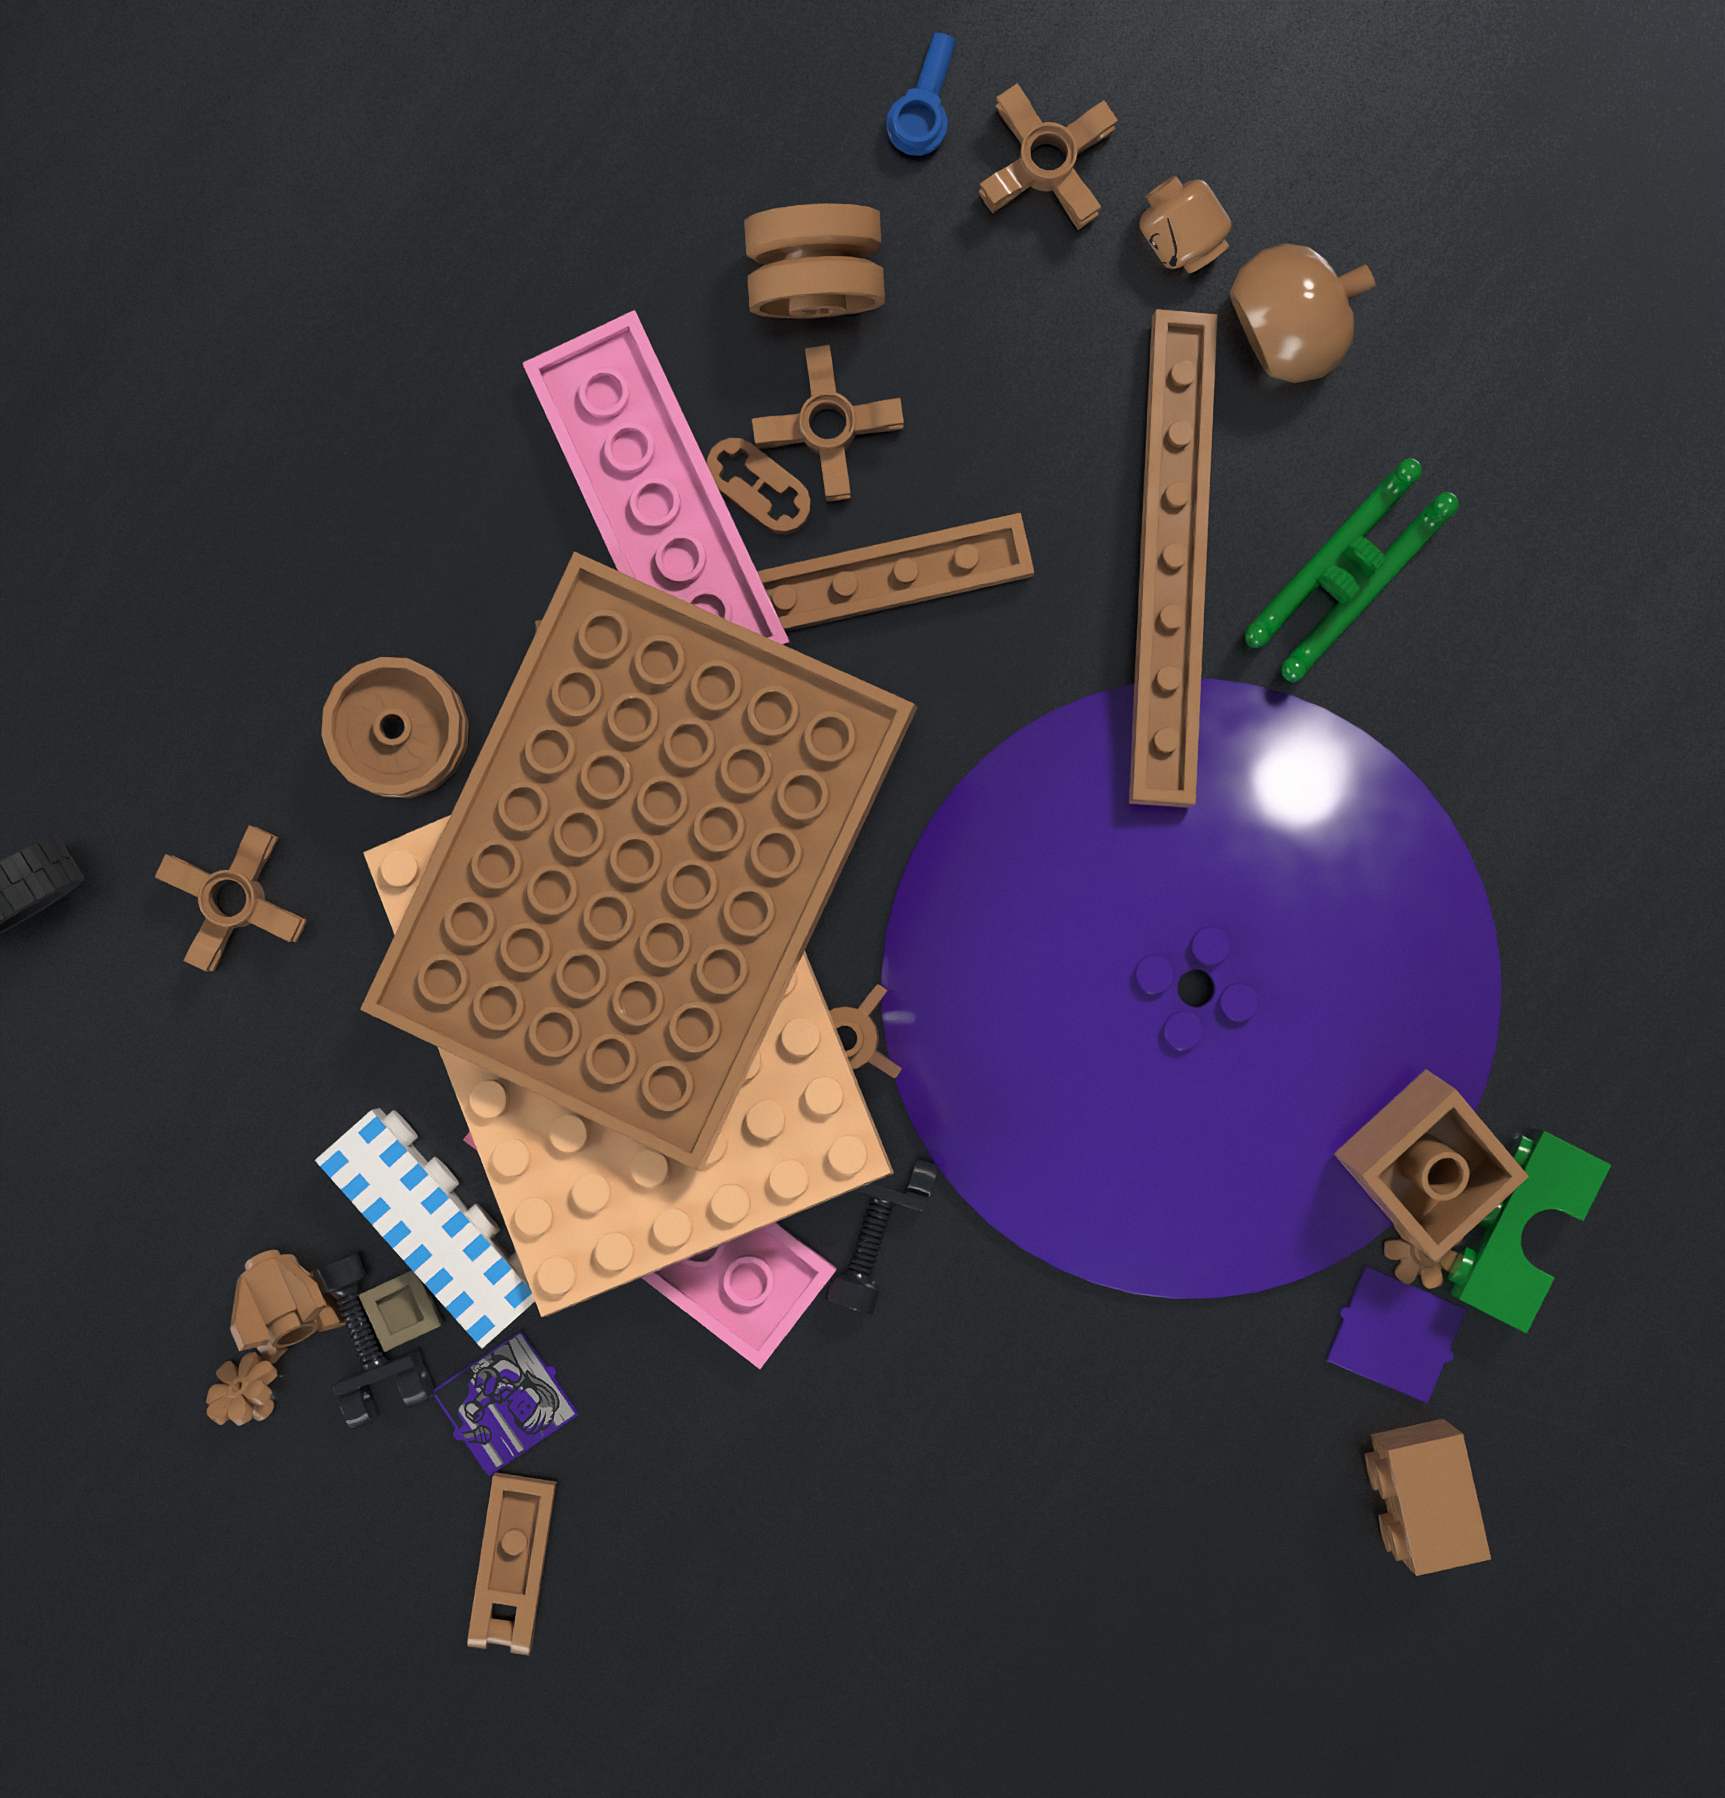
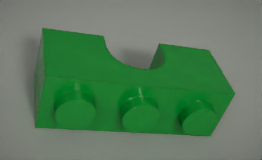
(1495, 1271)

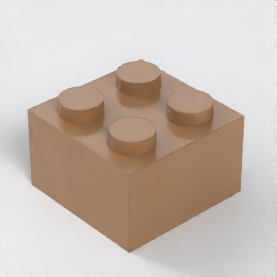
(1431, 1165)
(1428, 1497)

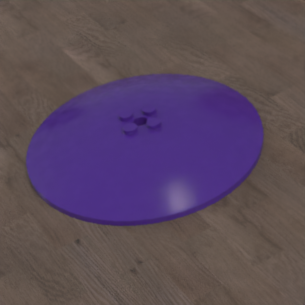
(1047, 1015)

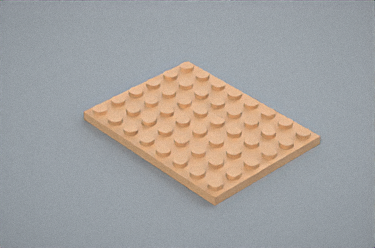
(609, 1210)

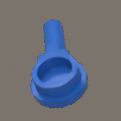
(918, 120)

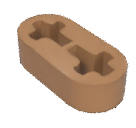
(769, 475)

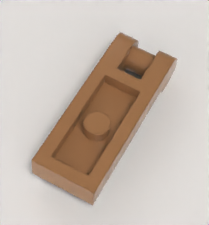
(512, 1561)

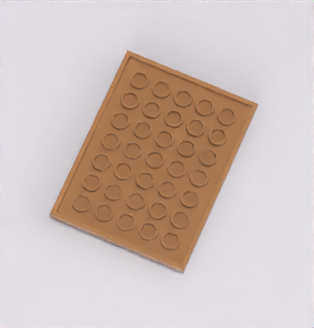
(639, 860)

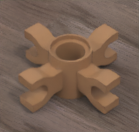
(1071, 140)
(860, 419)
(213, 936)

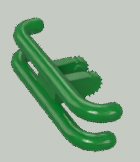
(1351, 569)

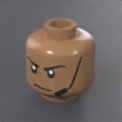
(1185, 224)

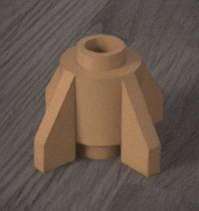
(866, 1031)
(279, 1306)

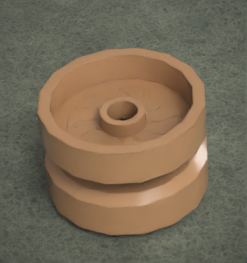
(814, 261)
(382, 693)

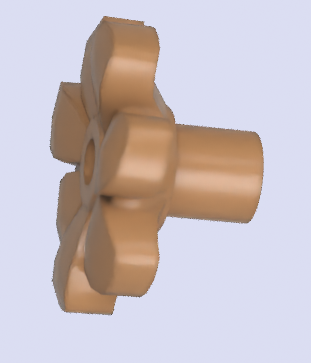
(1417, 1263)
(242, 1392)

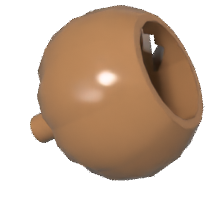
(1297, 310)

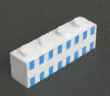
(429, 1224)

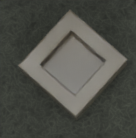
(400, 1310)

